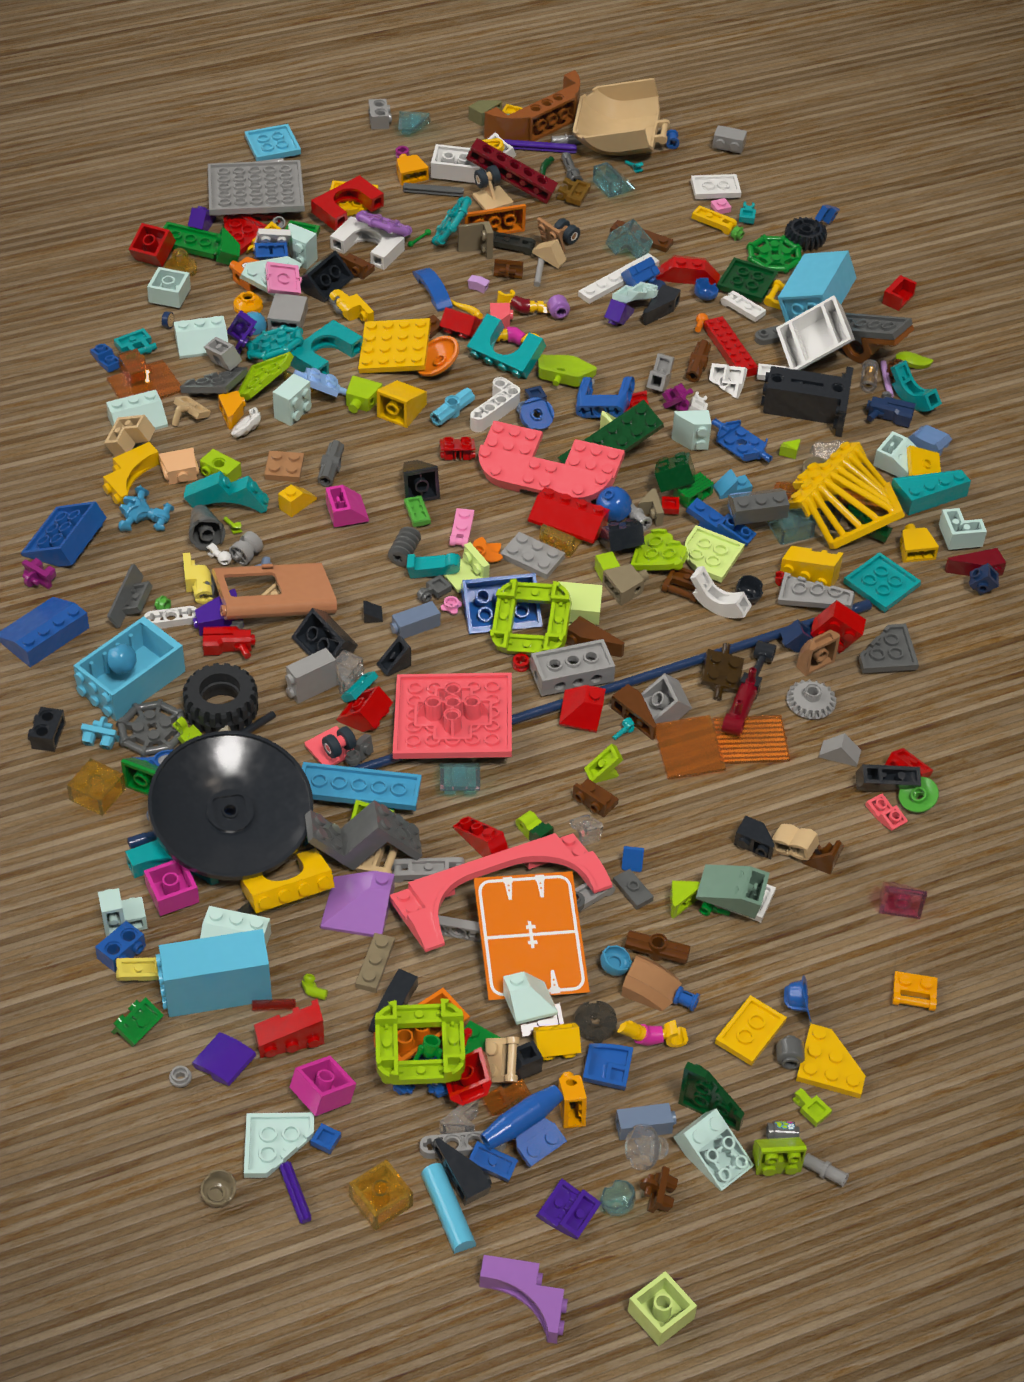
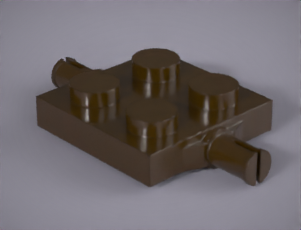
(722, 671)

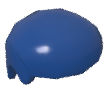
(705, 290)

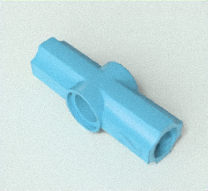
(452, 406)

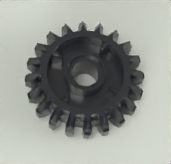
(806, 232)

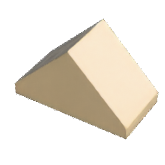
(551, 253)

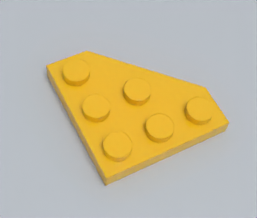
(829, 1064)

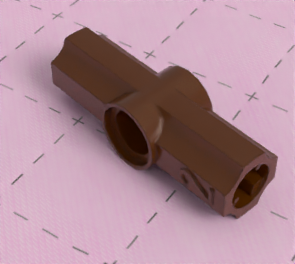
(698, 361)
(657, 947)

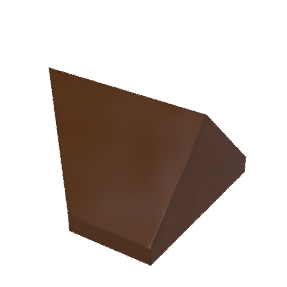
(825, 857)

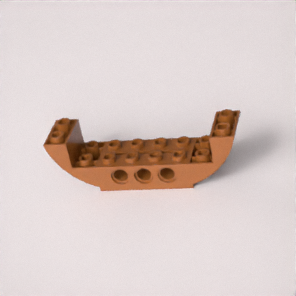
(538, 118)

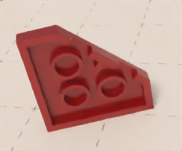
(242, 229)

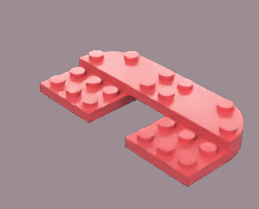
(510, 464)

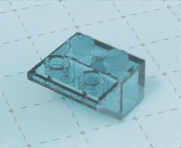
(611, 180)

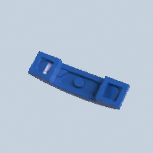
(435, 287)

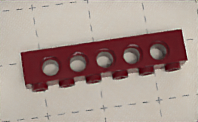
(512, 170)

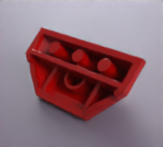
(686, 270)

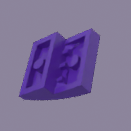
(224, 1058)
(568, 1209)

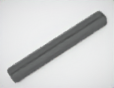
(433, 189)

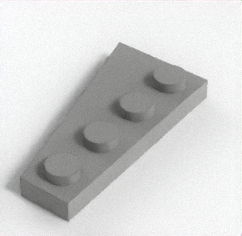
(809, 594)

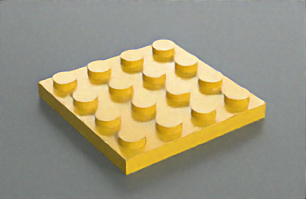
(394, 345)

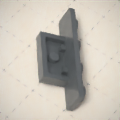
(130, 596)

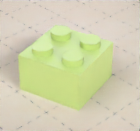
(662, 1308)

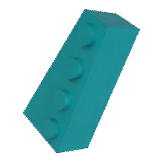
(930, 490)

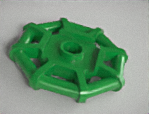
(774, 253)

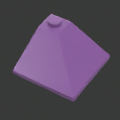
(359, 903)

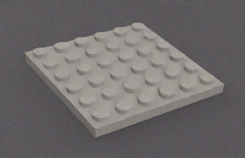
(255, 187)

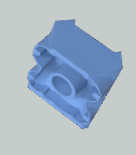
(930, 439)

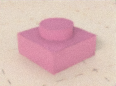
(721, 206)

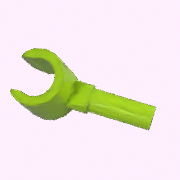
(235, 527)

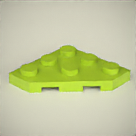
(263, 374)

